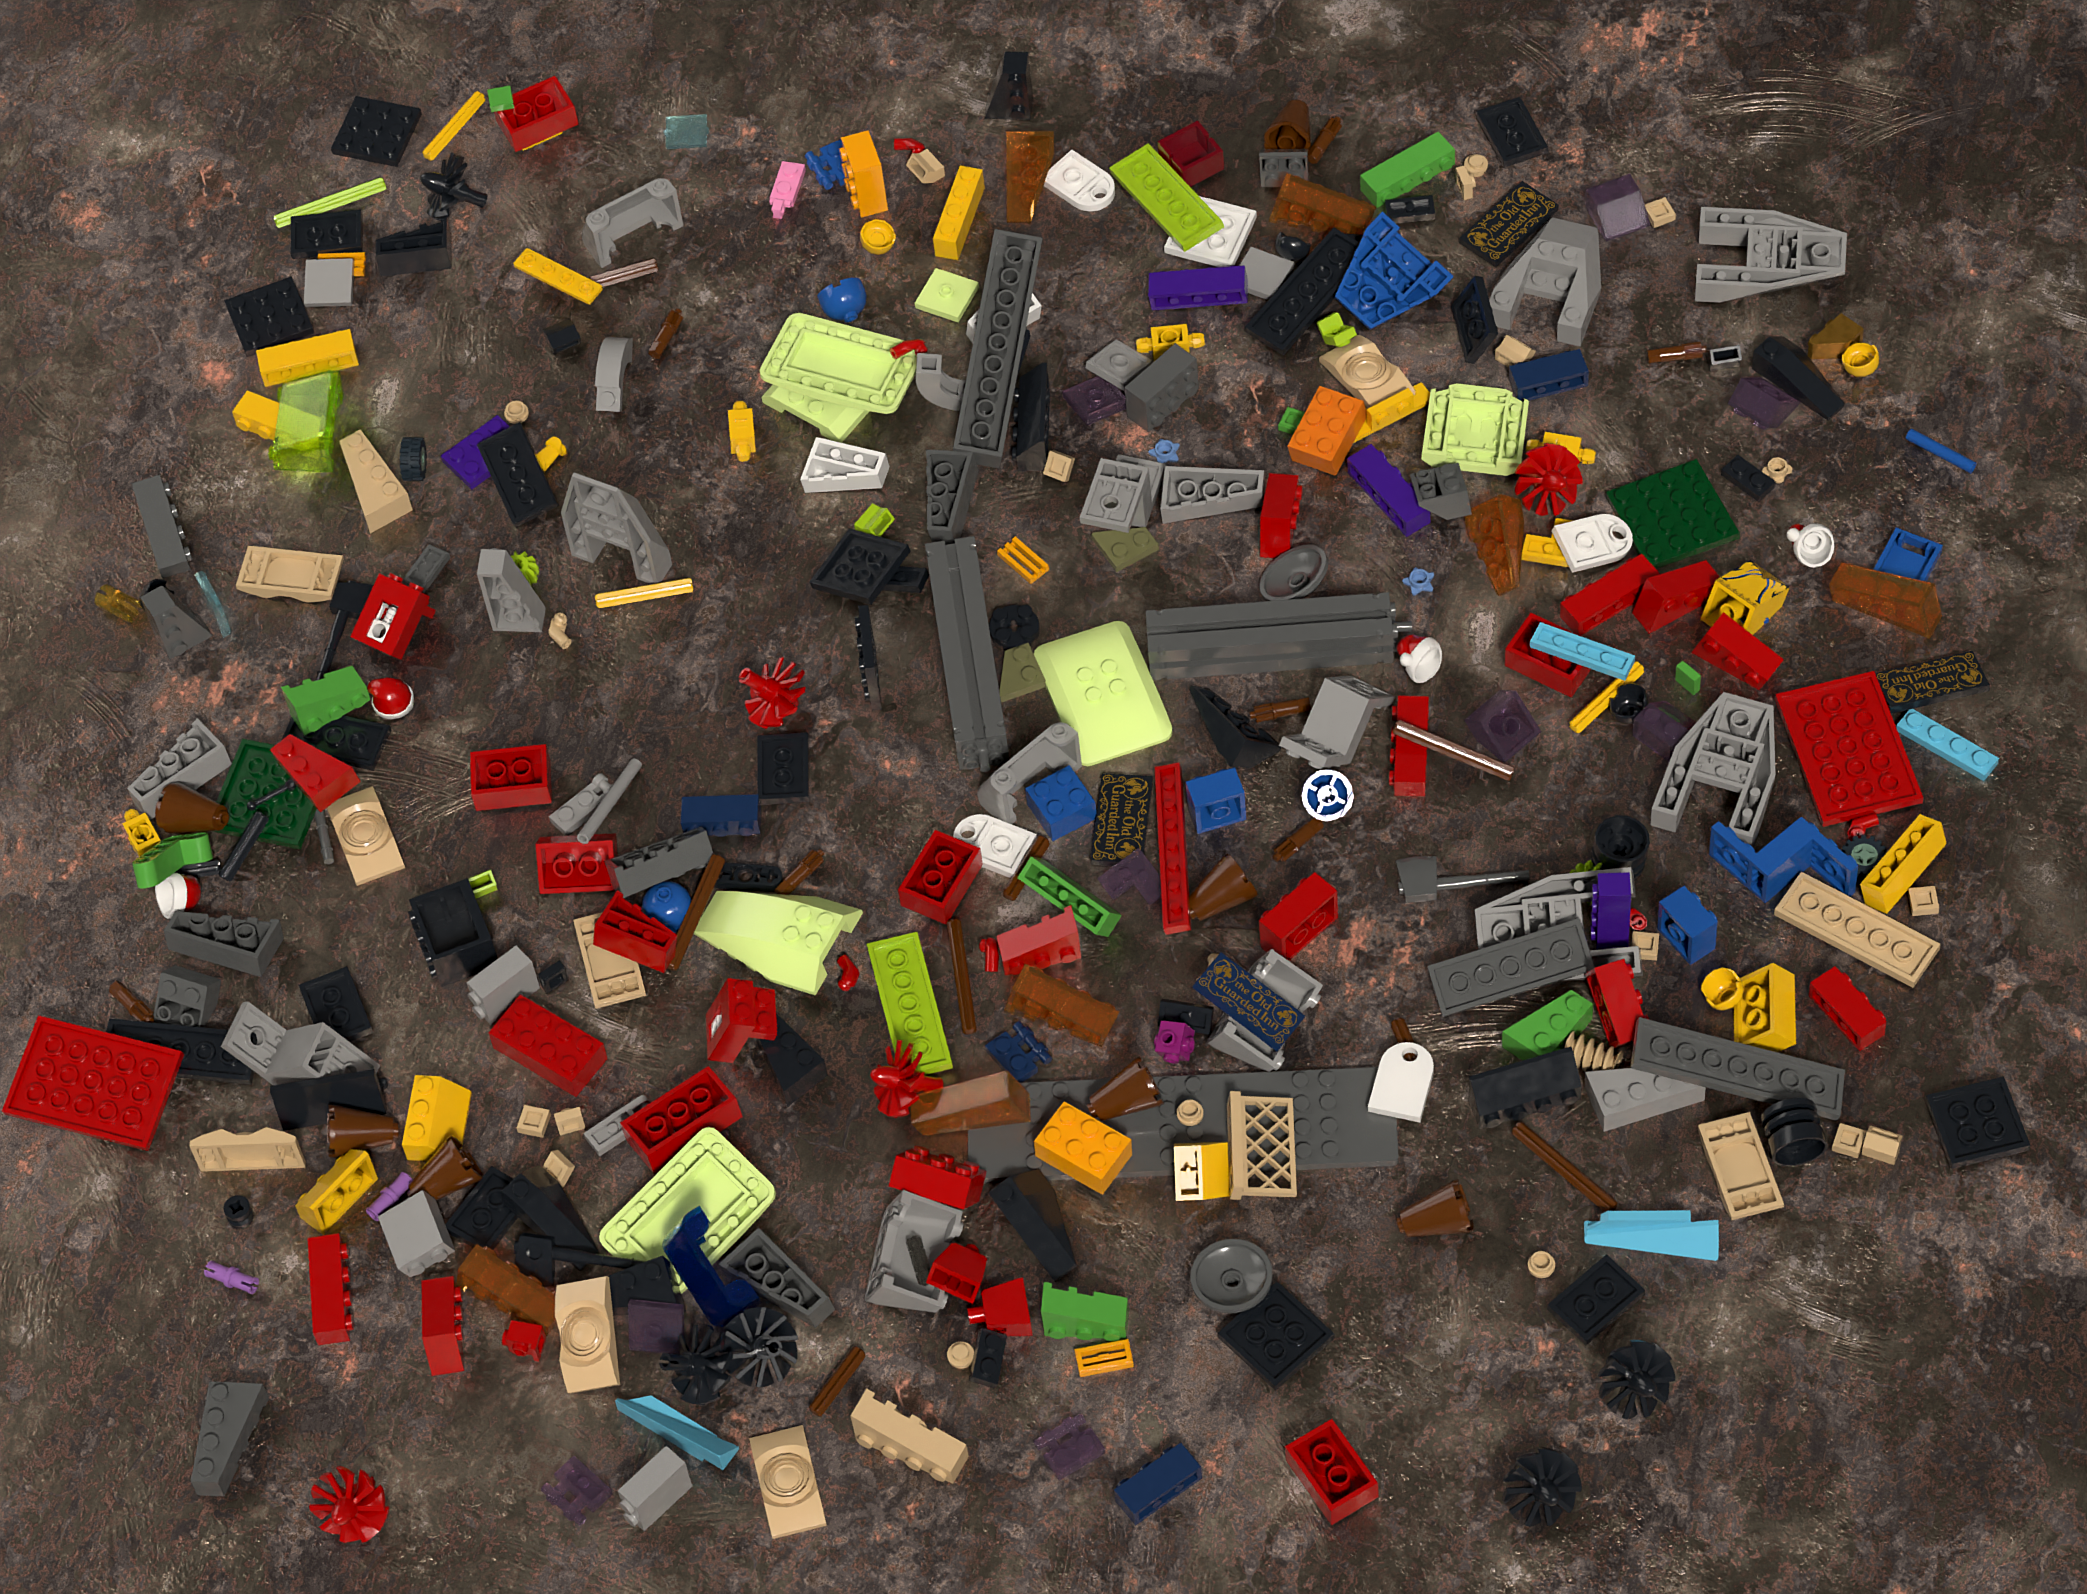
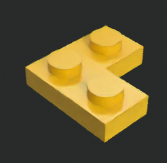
(1544, 549)

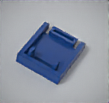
(1905, 562)

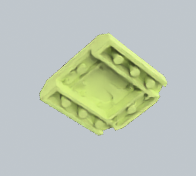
(832, 419)
(1475, 428)

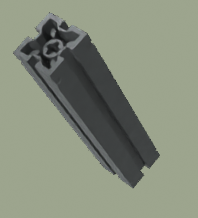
(1272, 636)
(967, 654)

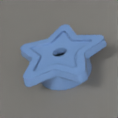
(1165, 445)
(1416, 575)

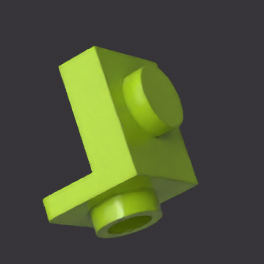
(1334, 330)

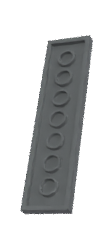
(1735, 1067)

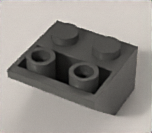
(1278, 162)
(1442, 491)
(186, 997)

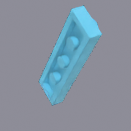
(1582, 651)
(1947, 744)

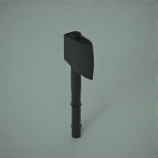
(346, 603)
(538, 1254)

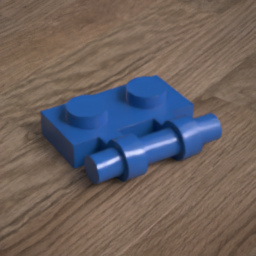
(829, 157)

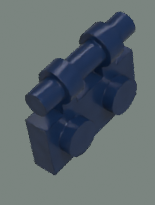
(1011, 1057)

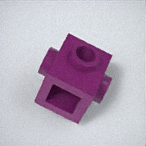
(1174, 1041)

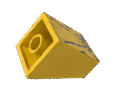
(1746, 592)

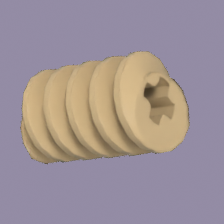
(1593, 1057)

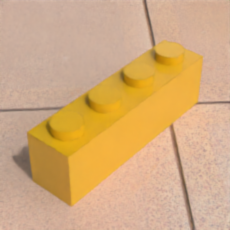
(958, 212)
(307, 357)
(257, 415)
(1903, 863)

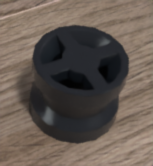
(242, 1217)

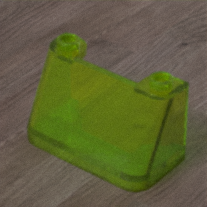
(307, 423)

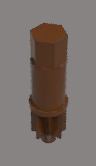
(1325, 137)
(667, 330)
(1675, 353)
(1280, 709)
(1294, 842)
(800, 872)
(134, 1006)

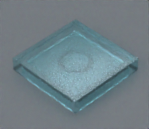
(213, 603)

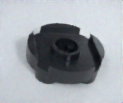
(1014, 615)

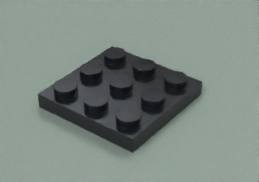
(376, 131)
(269, 316)
(860, 566)
(868, 658)
(1977, 1122)
(1276, 1336)

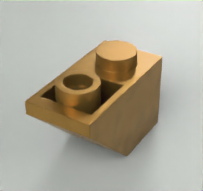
(1835, 338)

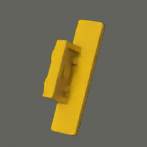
(558, 276)
(1393, 409)

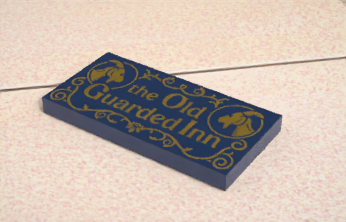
(1248, 1001)

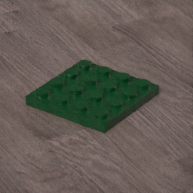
(1673, 514)
(253, 776)

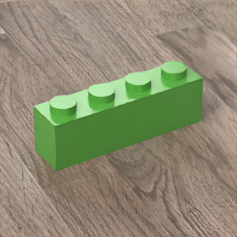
(1407, 169)
(1065, 892)

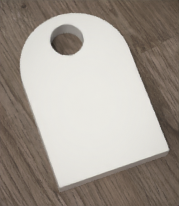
(1079, 181)
(1591, 541)
(1000, 843)
(1402, 1085)

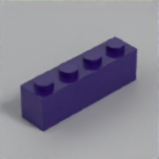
(1198, 287)
(1388, 489)
(1611, 910)

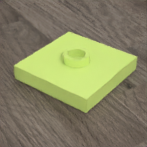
(947, 295)

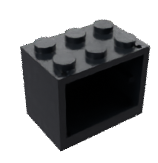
(452, 932)

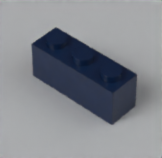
(1549, 375)
(722, 814)
(1157, 1483)

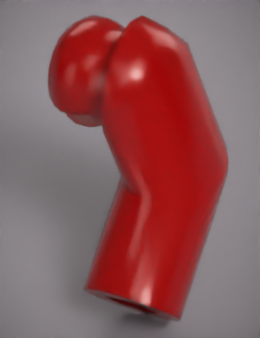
(1637, 920)

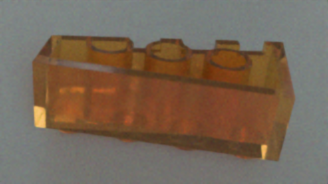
(1320, 208)
(1888, 597)
(1061, 1006)
(972, 1105)
(507, 1288)

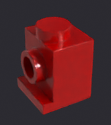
(524, 1339)

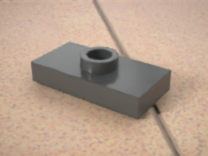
(427, 567)

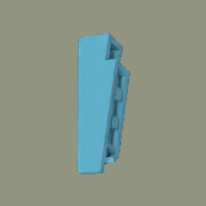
(1656, 1232)
(678, 1430)

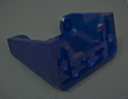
(715, 1299)

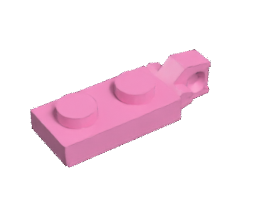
(786, 187)

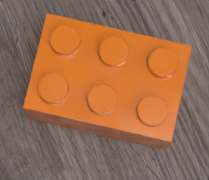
(1327, 430)

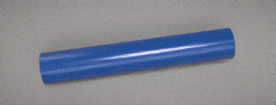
(1941, 451)

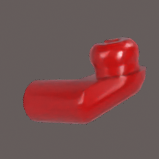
(908, 144)
(905, 347)
(1859, 825)
(990, 948)
(850, 973)

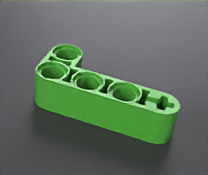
(170, 856)

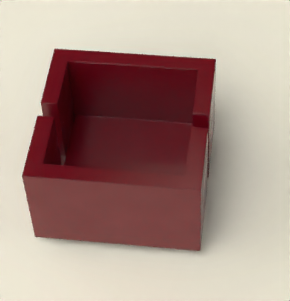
(1188, 153)

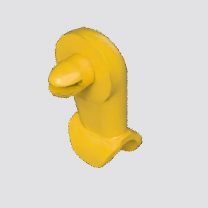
(552, 450)

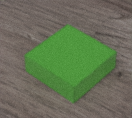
(500, 98)
(1290, 420)
(1688, 677)

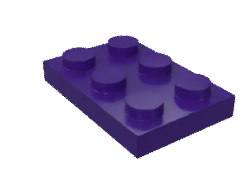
(465, 458)

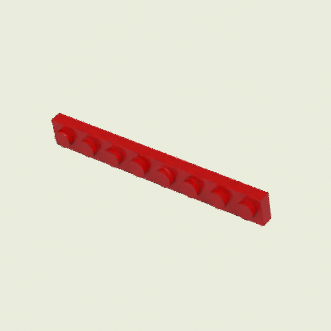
(1172, 848)

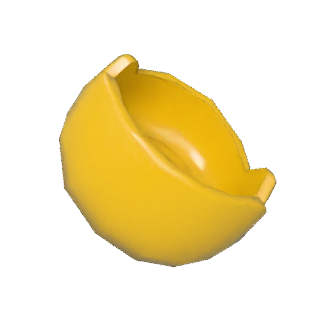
(877, 236)
(1860, 359)
(1722, 988)

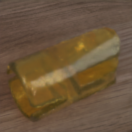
(116, 600)

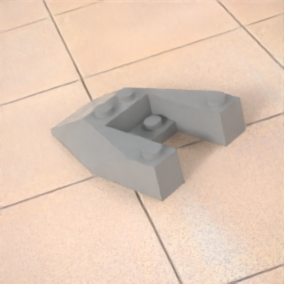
(1780, 253)
(1558, 266)
(603, 514)
(1729, 750)
(1545, 905)

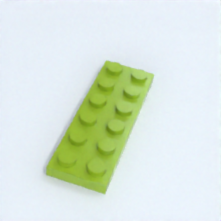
(1166, 197)
(909, 1000)

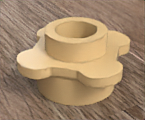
(1780, 465)

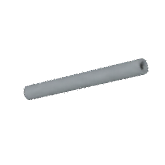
(609, 801)

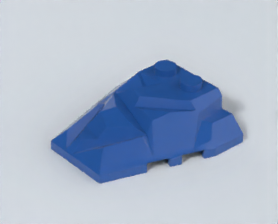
(1388, 275)

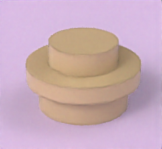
(1476, 165)
(516, 412)
(1190, 1113)
(1541, 1264)
(960, 1355)

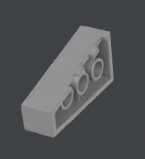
(1209, 491)
(507, 594)
(190, 762)
(1635, 1095)

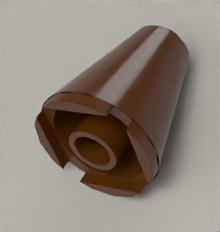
(1290, 128)
(189, 811)
(1220, 890)
(1125, 1093)
(357, 1130)
(446, 1171)
(1437, 1213)

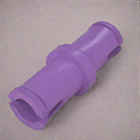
(389, 1196)
(231, 1277)

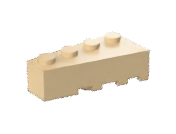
(376, 486)
(907, 1439)

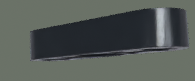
(752, 885)

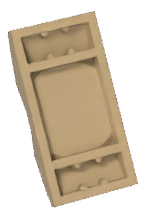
(1365, 371)
(289, 574)
(365, 836)
(609, 975)
(247, 1150)
(1740, 1166)
(586, 1335)
(787, 1482)

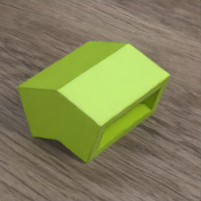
(874, 520)
(480, 879)

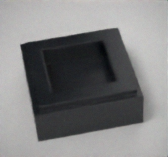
(553, 977)

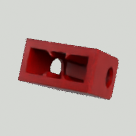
(958, 1271)
(1004, 1309)

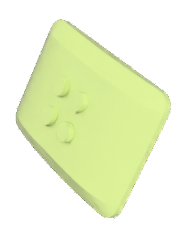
(839, 364)
(1104, 692)
(702, 1174)

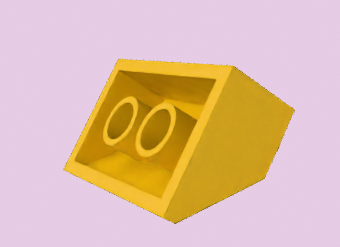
(1767, 1009)
(434, 1114)
(337, 1190)

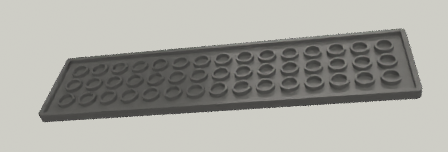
(1328, 1114)

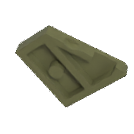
(1125, 548)
(1020, 673)

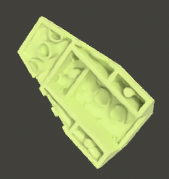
(777, 933)

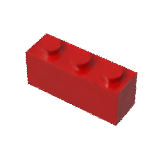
(1847, 1008)

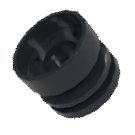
(1621, 844)
(1794, 1132)

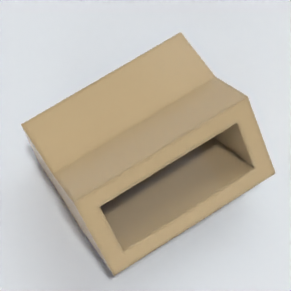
(926, 167)
(1513, 351)
(1881, 1145)

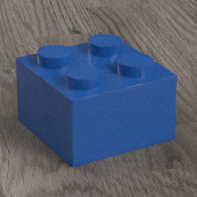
(1216, 800)
(1061, 803)
(1687, 925)

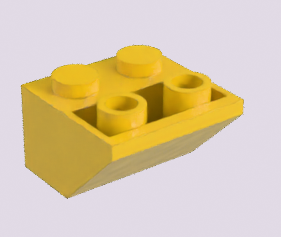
(1201, 1170)

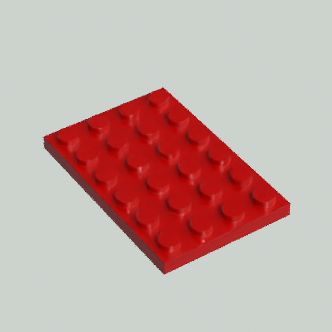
(1848, 748)
(93, 1083)

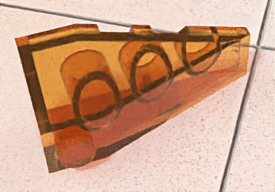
(1498, 535)

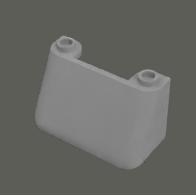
(651, 202)
(1051, 749)
(1288, 983)
(892, 1275)

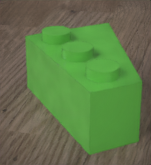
(325, 699)
(1548, 1027)
(1083, 1315)

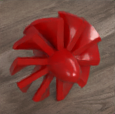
(1550, 471)
(772, 695)
(900, 1081)
(355, 1511)

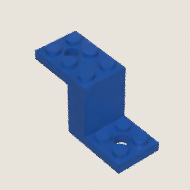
(1783, 859)

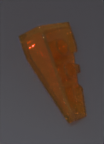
(1027, 167)

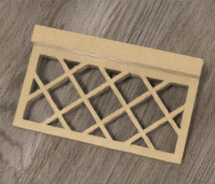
(1238, 1146)

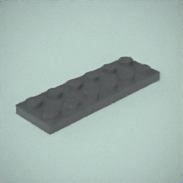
(1511, 967)

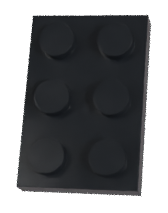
(1512, 132)
(326, 234)
(1474, 319)
(783, 768)
(337, 1004)
(482, 1215)
(1596, 1299)

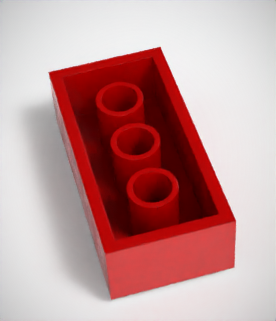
(548, 1045)
(677, 1116)

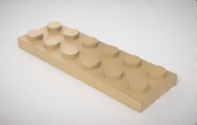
(1857, 929)

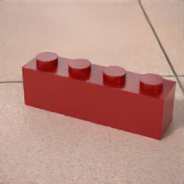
(1607, 595)
(1409, 757)
(329, 1289)

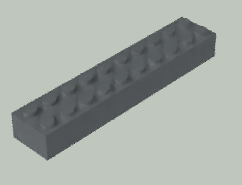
(997, 346)

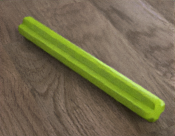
(332, 201)

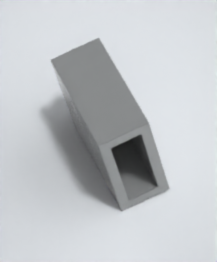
(501, 984)
(416, 1234)
(654, 1489)

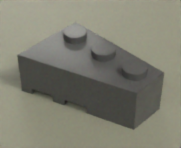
(173, 622)

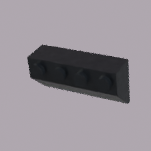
(1032, 420)
(1524, 1088)

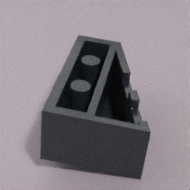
(1011, 89)
(416, 251)
(792, 1062)
(647, 1281)

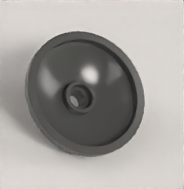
(1294, 573)
(1230, 1263)

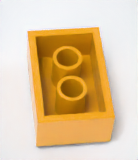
(863, 174)
(1083, 1147)

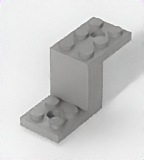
(1122, 493)
(1336, 722)
(294, 1053)

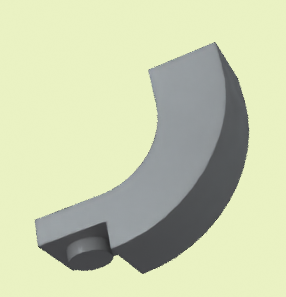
(610, 370)
(936, 384)

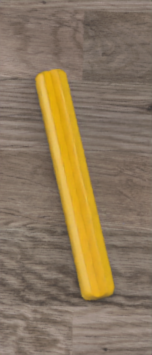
(453, 126)
(644, 592)
(1602, 701)

